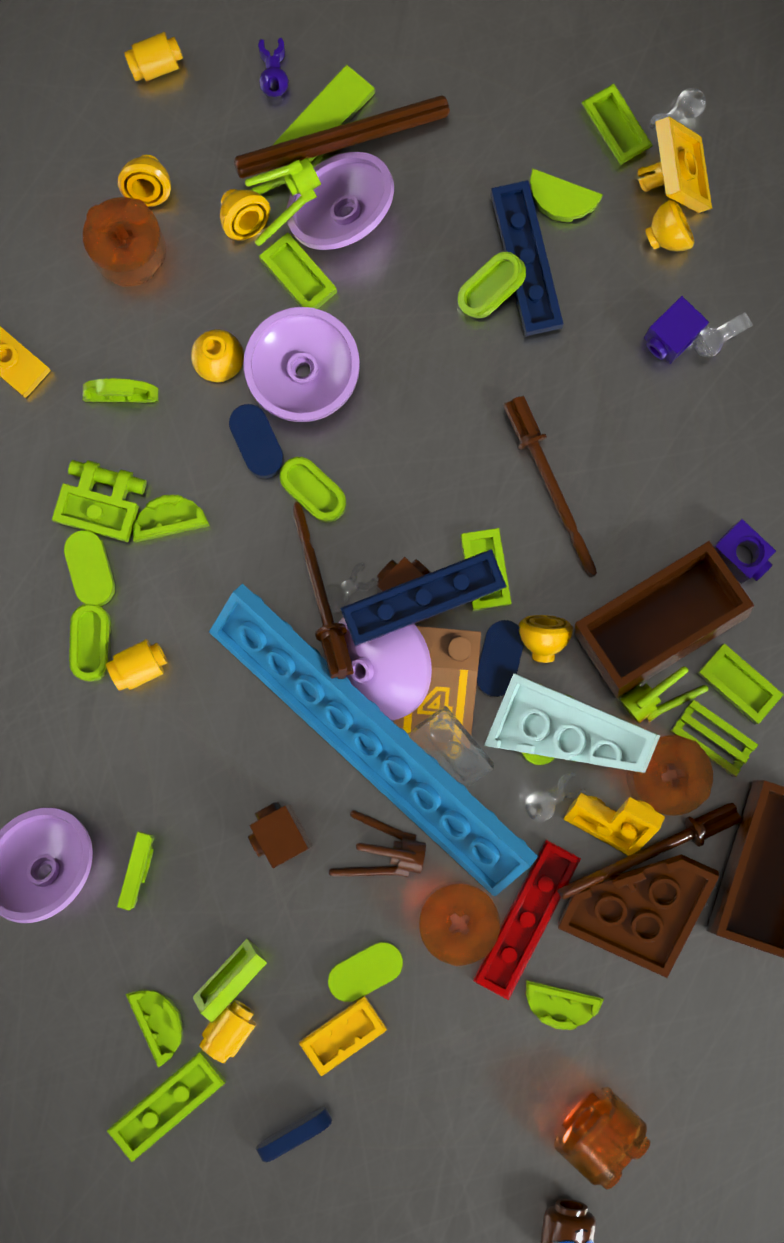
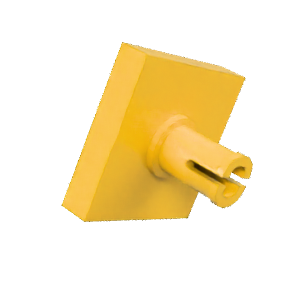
(681, 166)

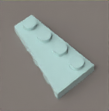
(561, 727)

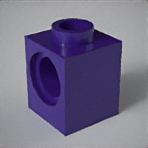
(675, 330)
(761, 550)

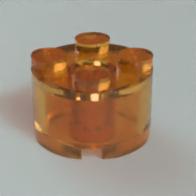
(119, 221)
(692, 781)
(456, 946)
(602, 1138)

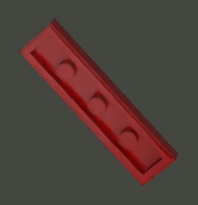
(526, 919)

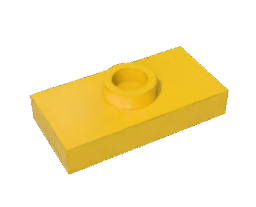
(19, 365)
(343, 1035)

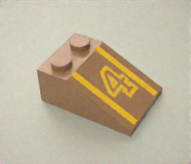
(453, 677)

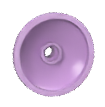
(348, 204)
(295, 340)
(395, 669)
(32, 848)

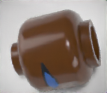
(568, 1223)

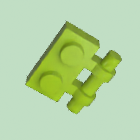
(98, 512)

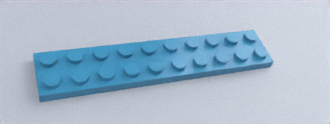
(371, 742)

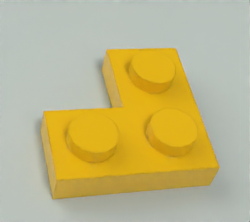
(623, 829)

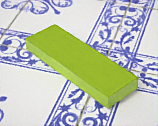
(332, 107)
(166, 1106)

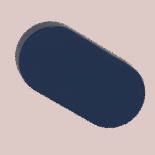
(256, 441)
(499, 658)
(294, 1135)

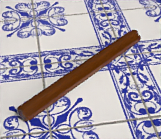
(341, 136)

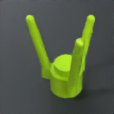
(299, 178)
(642, 700)

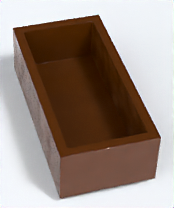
(663, 619)
(752, 888)

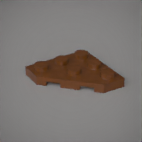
(643, 911)

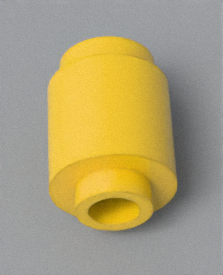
(153, 57)
(136, 665)
(228, 1032)

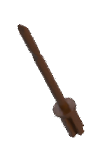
(530, 436)
(331, 633)
(696, 830)

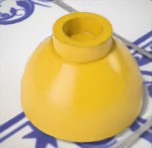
(145, 180)
(243, 213)
(670, 228)
(217, 355)
(545, 636)

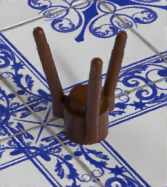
(406, 855)

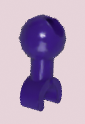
(273, 79)

